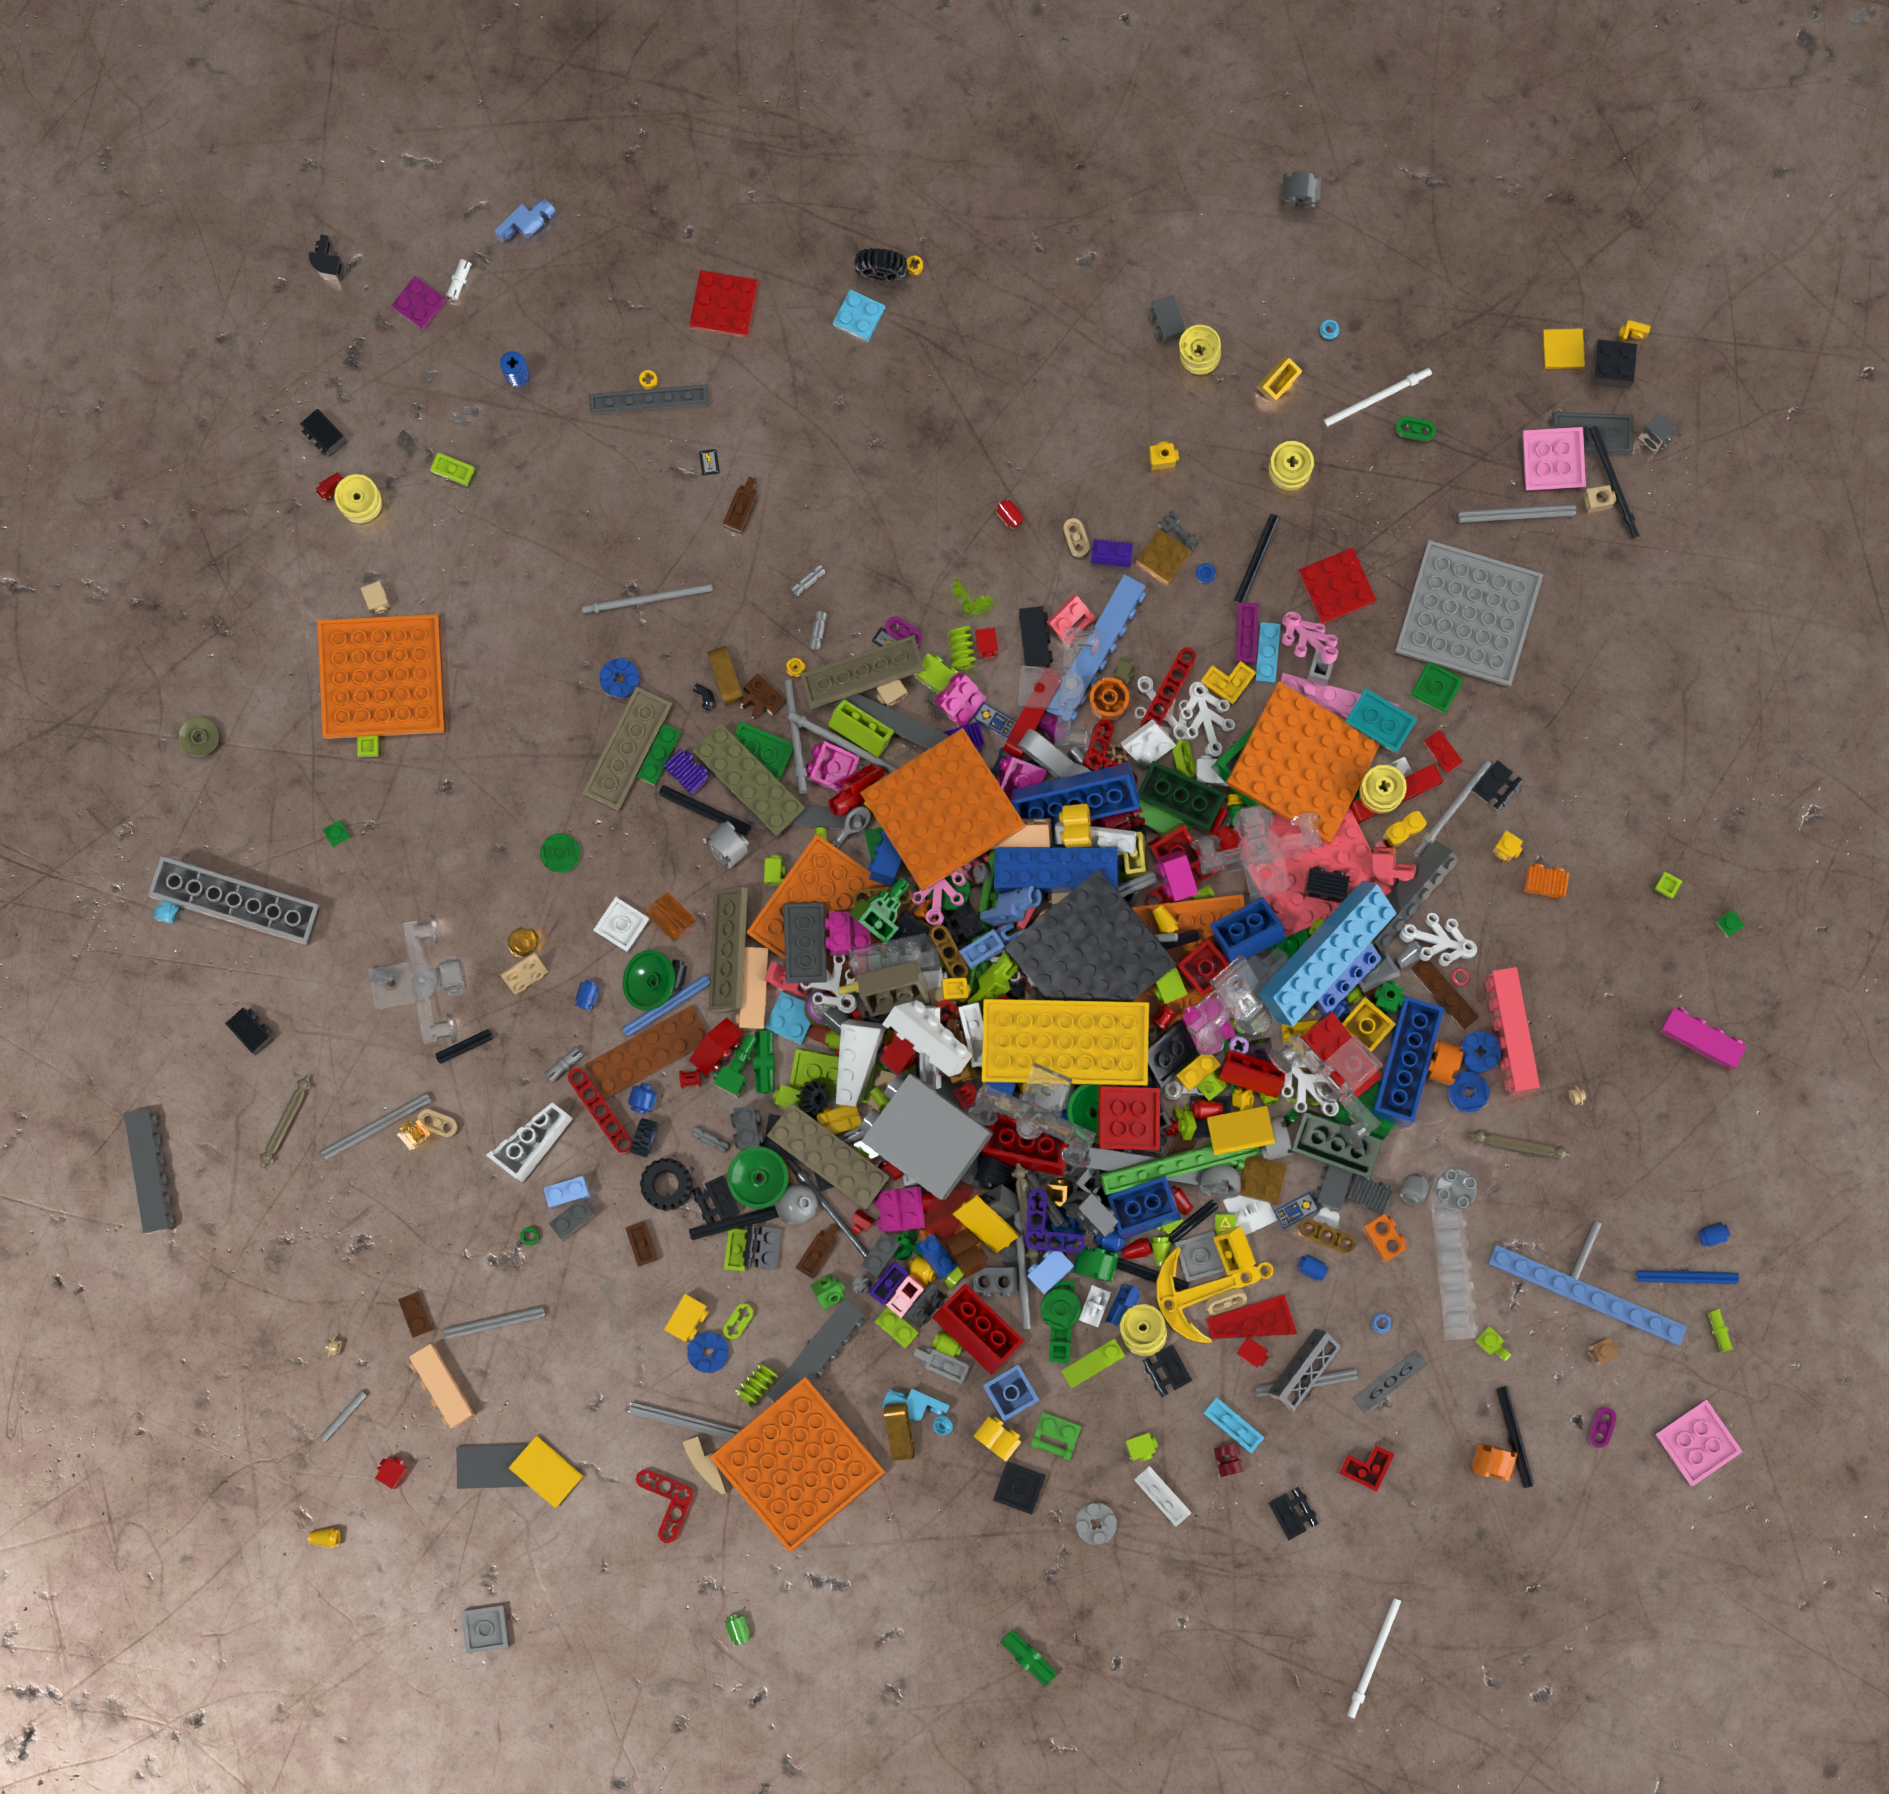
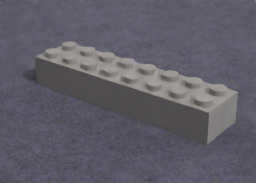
(233, 900)

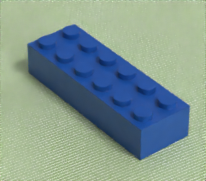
(1103, 790)
(1052, 868)
(1407, 1061)

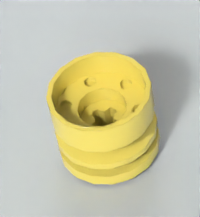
(1201, 339)

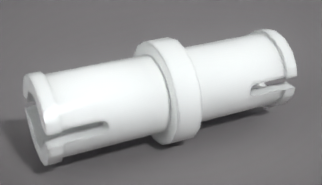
(458, 279)

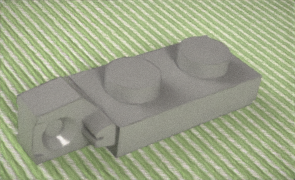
(942, 1364)

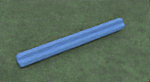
(672, 1002)

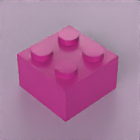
(1176, 875)

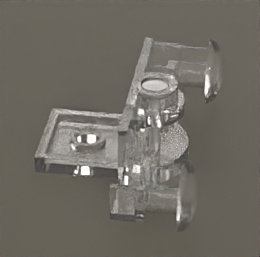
(1062, 688)
(1037, 1112)

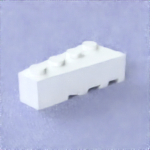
(856, 1059)

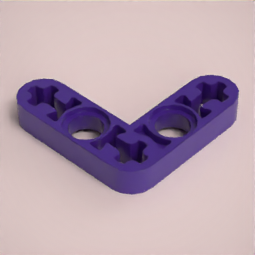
(1040, 1229)

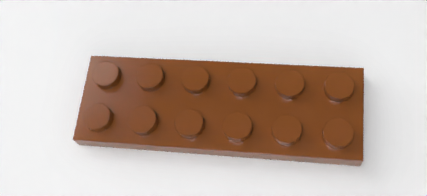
(647, 1052)

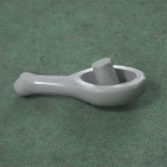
(854, 822)

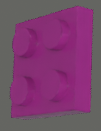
(418, 303)

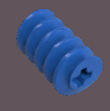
(514, 368)

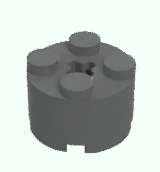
(1301, 189)

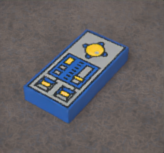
(995, 720)
(1296, 1210)

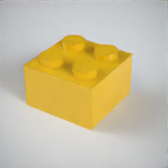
(1368, 1024)

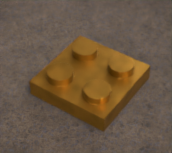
(1163, 556)
(1262, 1179)

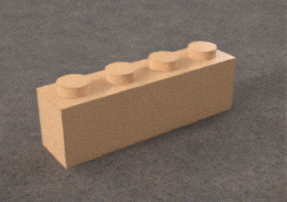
(1035, 835)
(754, 997)
(441, 1386)

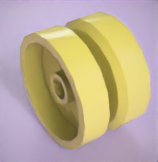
(1289, 454)
(357, 487)
(1385, 777)
(1148, 1341)

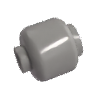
(1414, 1189)

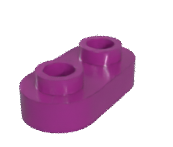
(905, 629)
(1603, 1428)

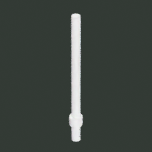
(1410, 380)
(1358, 1696)

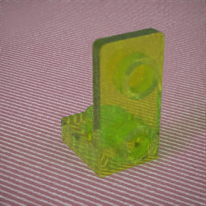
(980, 604)

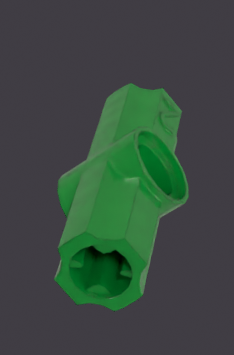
(764, 1062)
(1028, 1658)

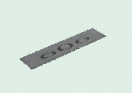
(1390, 1381)

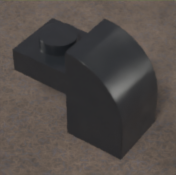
(325, 265)

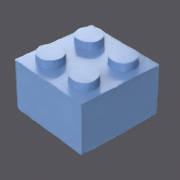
(1011, 1393)

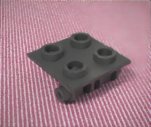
(926, 1305)

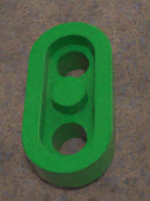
(1415, 427)

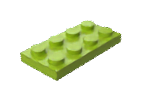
(820, 1066)

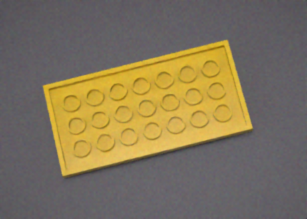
(1074, 1038)

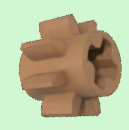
(1117, 747)

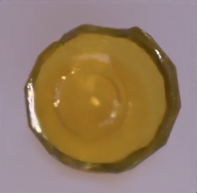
(523, 942)

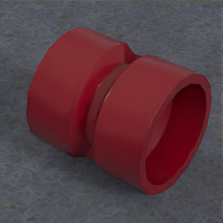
(1229, 1467)

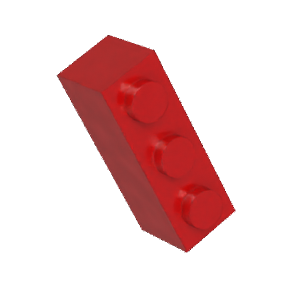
(1251, 1073)

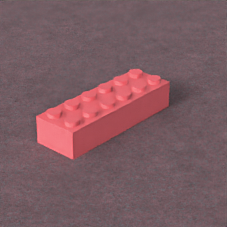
(1512, 1031)

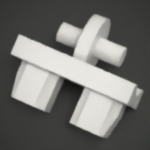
(1094, 1306)

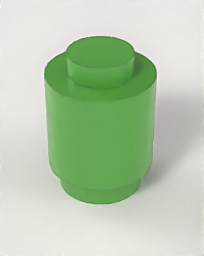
(737, 1629)

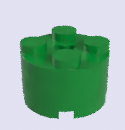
(1096, 1264)

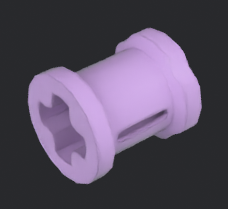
(1244, 1046)

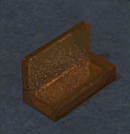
(670, 916)

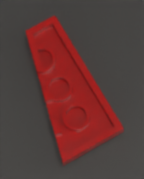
(1259, 1319)

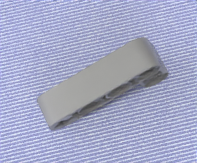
(1049, 756)

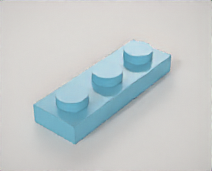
(1267, 653)
(1233, 1425)

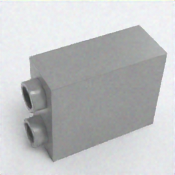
(924, 1135)

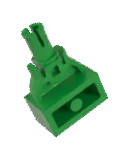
(881, 911)
(730, 1078)

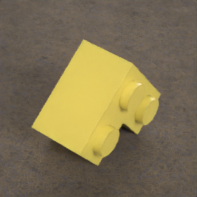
(1136, 863)

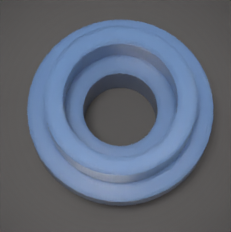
(1388, 1323)

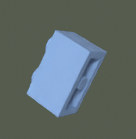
(566, 1192)
(1050, 1271)

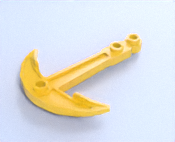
(1184, 1298)

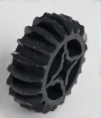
(880, 264)

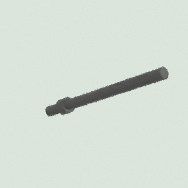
(802, 1177)

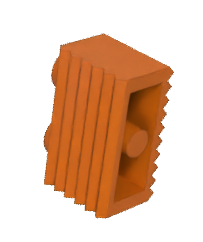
(1546, 881)

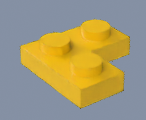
(1229, 687)

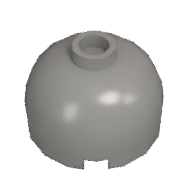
(1221, 1180)
(797, 1204)

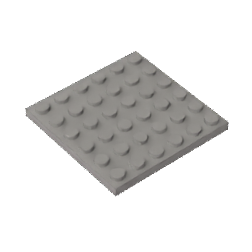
(1469, 613)

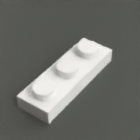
(973, 1031)
(1162, 1496)

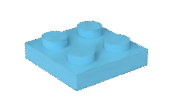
(859, 315)
(789, 1019)

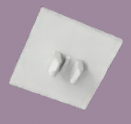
(1250, 1213)

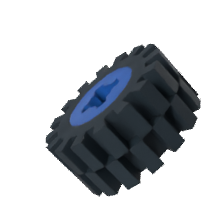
(643, 1137)

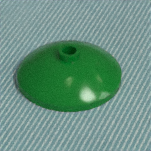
(641, 976)
(1080, 1105)
(744, 1172)

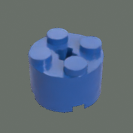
(1487, 1044)

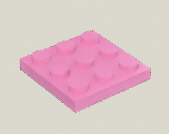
(1553, 458)
(1698, 1443)

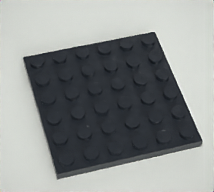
(1091, 948)

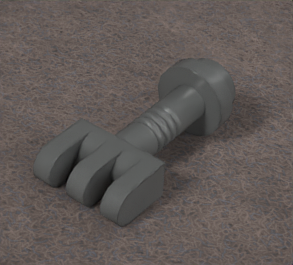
(1191, 541)

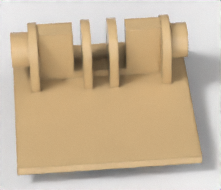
(524, 973)

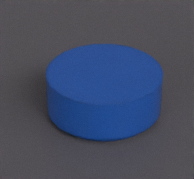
(1205, 573)

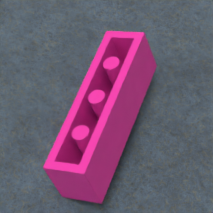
(1702, 1038)

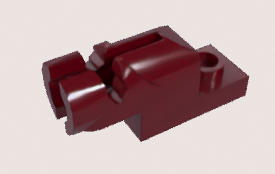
(1120, 821)

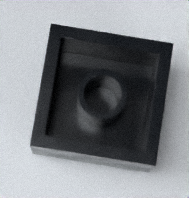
(1613, 364)

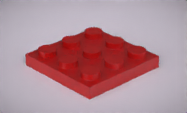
(723, 303)
(1337, 585)
(1128, 1118)

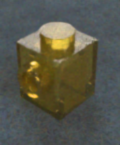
(413, 1134)

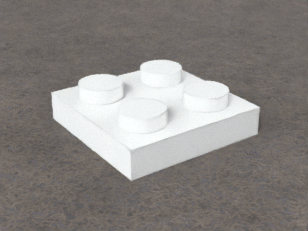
(1148, 743)
(621, 924)

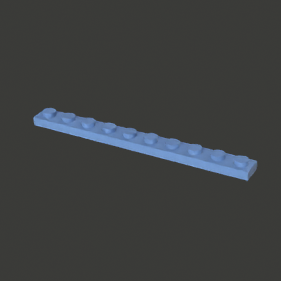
(1587, 1295)

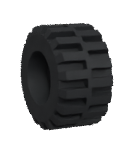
(653, 1171)

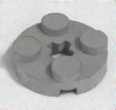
(1095, 1511)

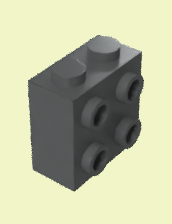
(746, 1123)
(1090, 1213)

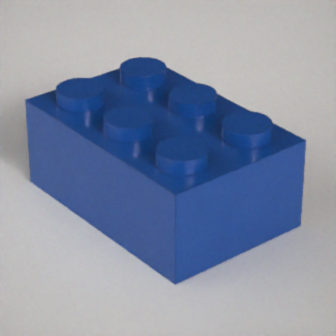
(1247, 930)
(1144, 1207)

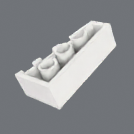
(928, 1036)
(530, 1143)

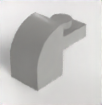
(1319, 671)

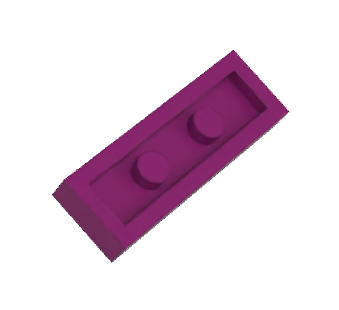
(1247, 632)

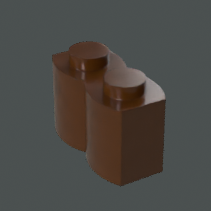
(966, 1253)

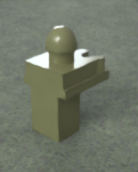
(1124, 670)

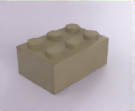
(892, 987)

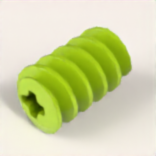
(960, 648)
(756, 1384)

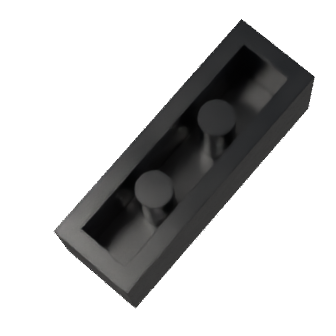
(1035, 637)

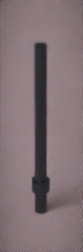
(1628, 518)

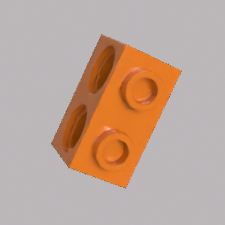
(1380, 1241)

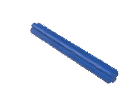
(1687, 1277)

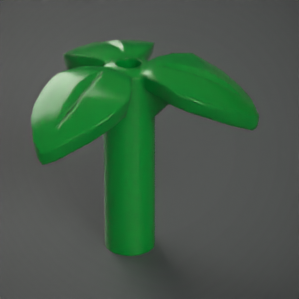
(908, 1242)

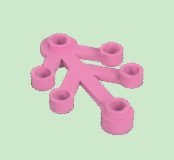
(1293, 621)
(937, 897)

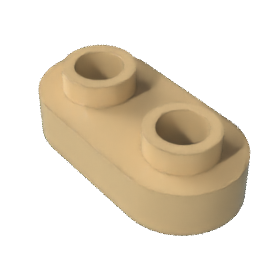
(1077, 538)
(438, 1123)
(1226, 1301)

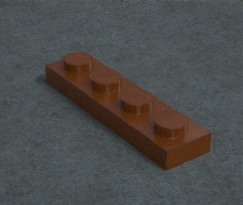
(1444, 993)

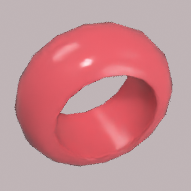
(1460, 983)

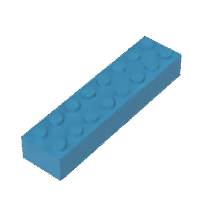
(1327, 953)

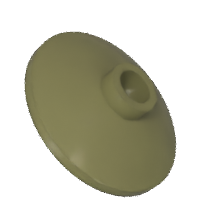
(191, 730)

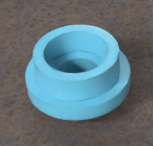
(1332, 324)
(942, 1425)

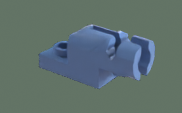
(525, 221)
(1012, 906)
(988, 945)

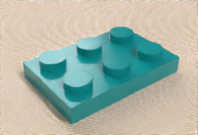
(1381, 720)

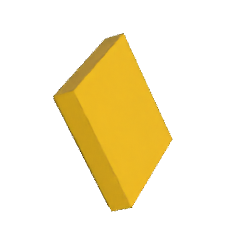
(1563, 349)

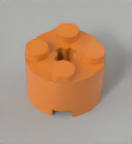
(1120, 699)
(1444, 1062)
(1493, 1461)

